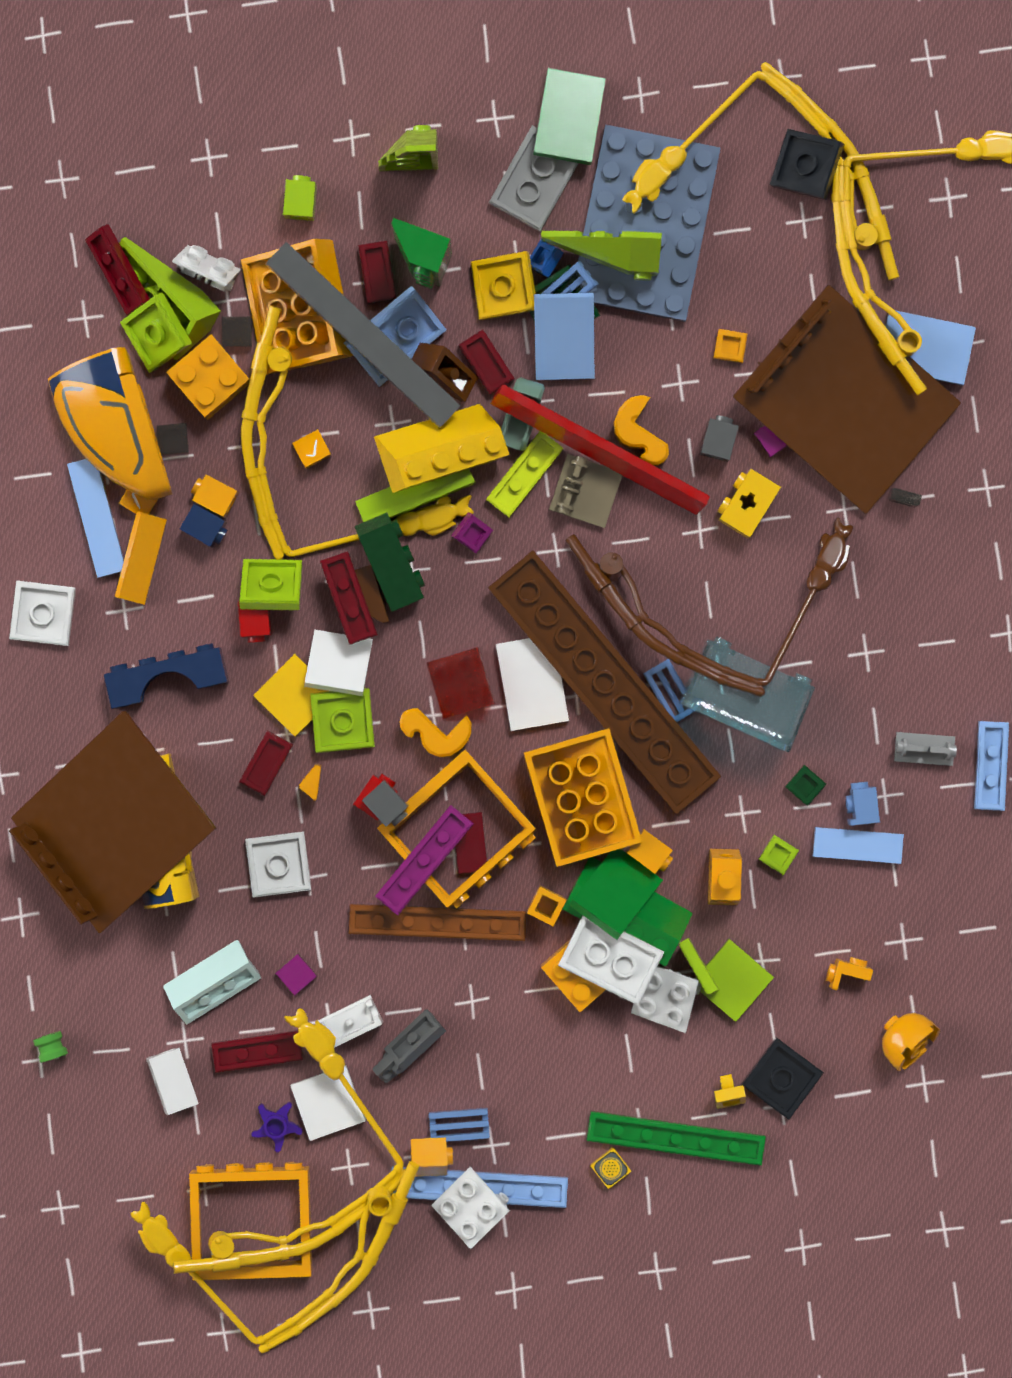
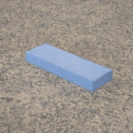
(991, 765)
(858, 845)

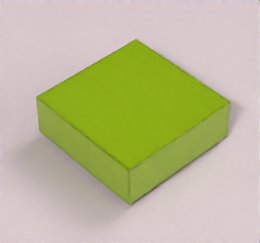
(778, 854)

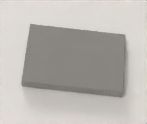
(532, 184)

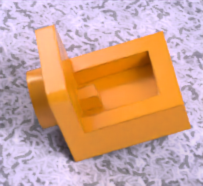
(855, 968)

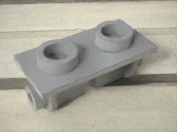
(925, 748)

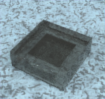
(237, 331)
(173, 438)
(904, 497)

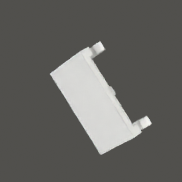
(353, 1020)
(172, 1081)

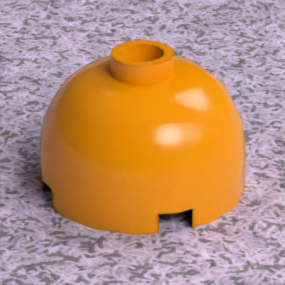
(907, 1039)

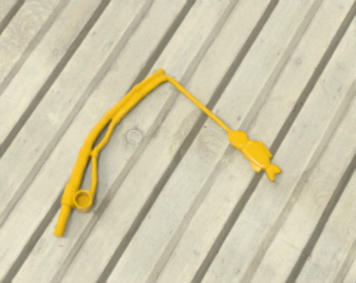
(992, 146)
(656, 172)
(430, 519)
(320, 1045)
(160, 1240)

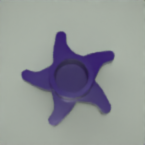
(276, 1125)

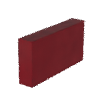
(377, 272)
(486, 362)
(266, 763)
(471, 848)

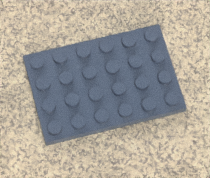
(676, 213)

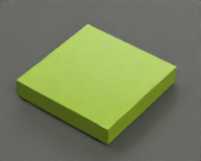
(155, 332)
(271, 584)
(341, 721)
(738, 979)

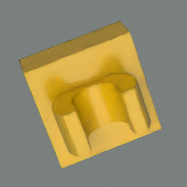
(729, 1094)

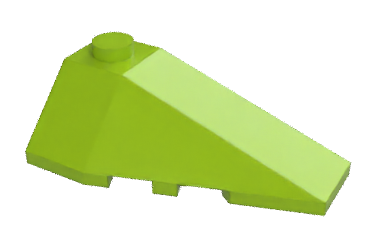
(412, 151)
(629, 253)
(188, 301)

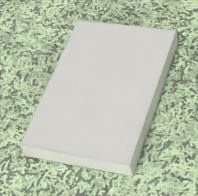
(530, 686)
(616, 965)

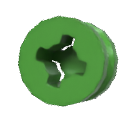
(50, 1046)

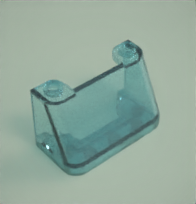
(768, 718)

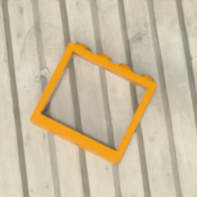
(501, 858)
(261, 1172)

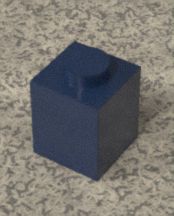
(204, 526)

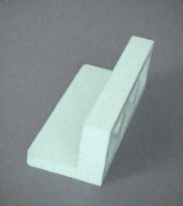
(211, 982)

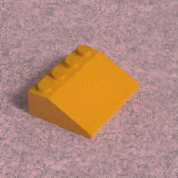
(298, 326)
(582, 797)

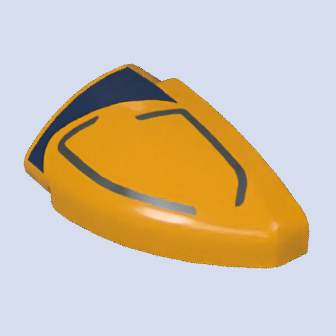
(111, 421)

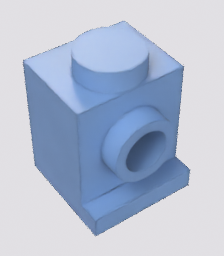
(862, 804)

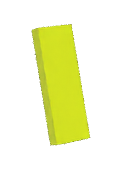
(524, 474)

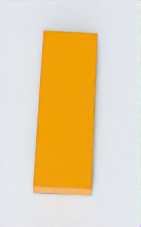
(140, 557)

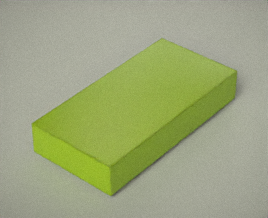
(698, 966)

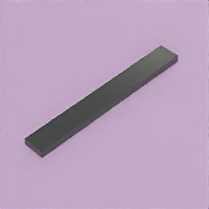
(362, 334)

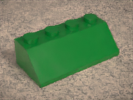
(424, 252)
(657, 923)

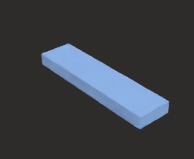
(96, 518)

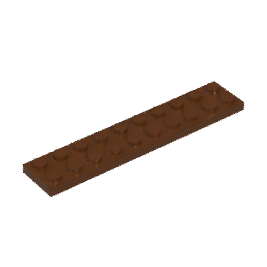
(604, 682)

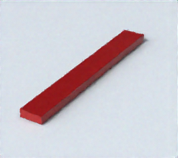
(599, 449)

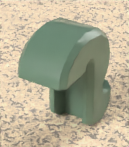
(514, 430)

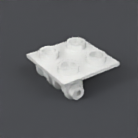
(195, 260)
(668, 999)
(471, 1207)

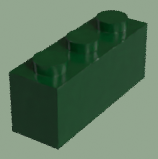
(390, 561)

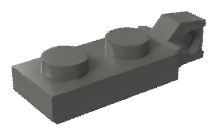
(409, 1046)

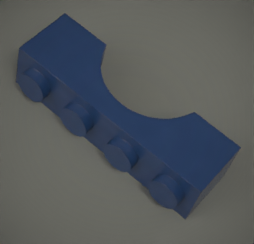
(128, 685)

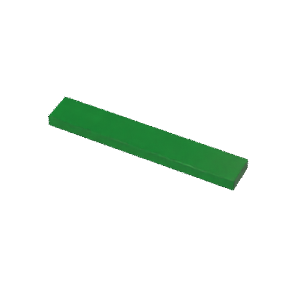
(676, 1138)

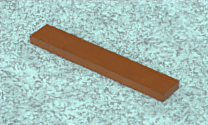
(438, 922)

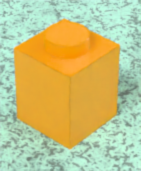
(214, 495)
(651, 852)
(546, 905)
(431, 1156)

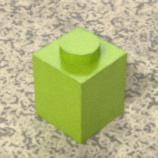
(300, 198)

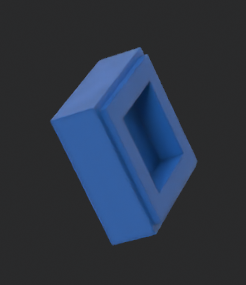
(545, 258)

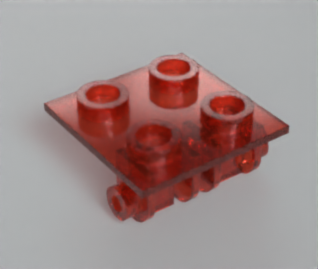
(461, 682)

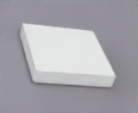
(42, 613)
(336, 664)
(278, 864)
(326, 1105)

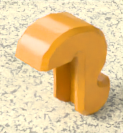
(635, 436)
(431, 736)

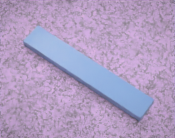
(519, 1188)

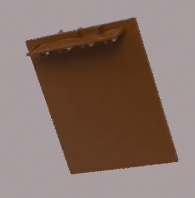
(843, 401)
(110, 824)

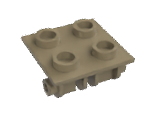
(585, 491)

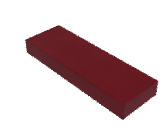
(117, 269)
(348, 598)
(256, 1051)

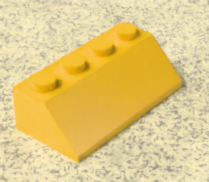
(430, 453)

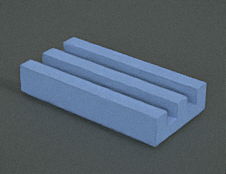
(585, 276)
(658, 670)
(460, 1125)

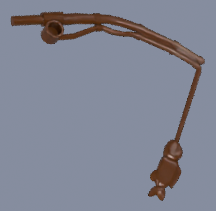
(831, 559)

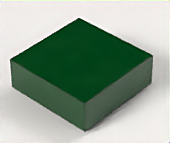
(805, 785)

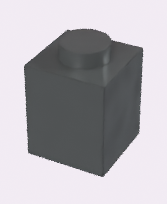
(719, 438)
(386, 804)

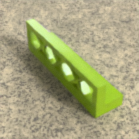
(413, 497)

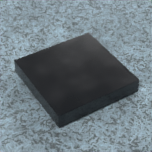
(806, 164)
(782, 1078)

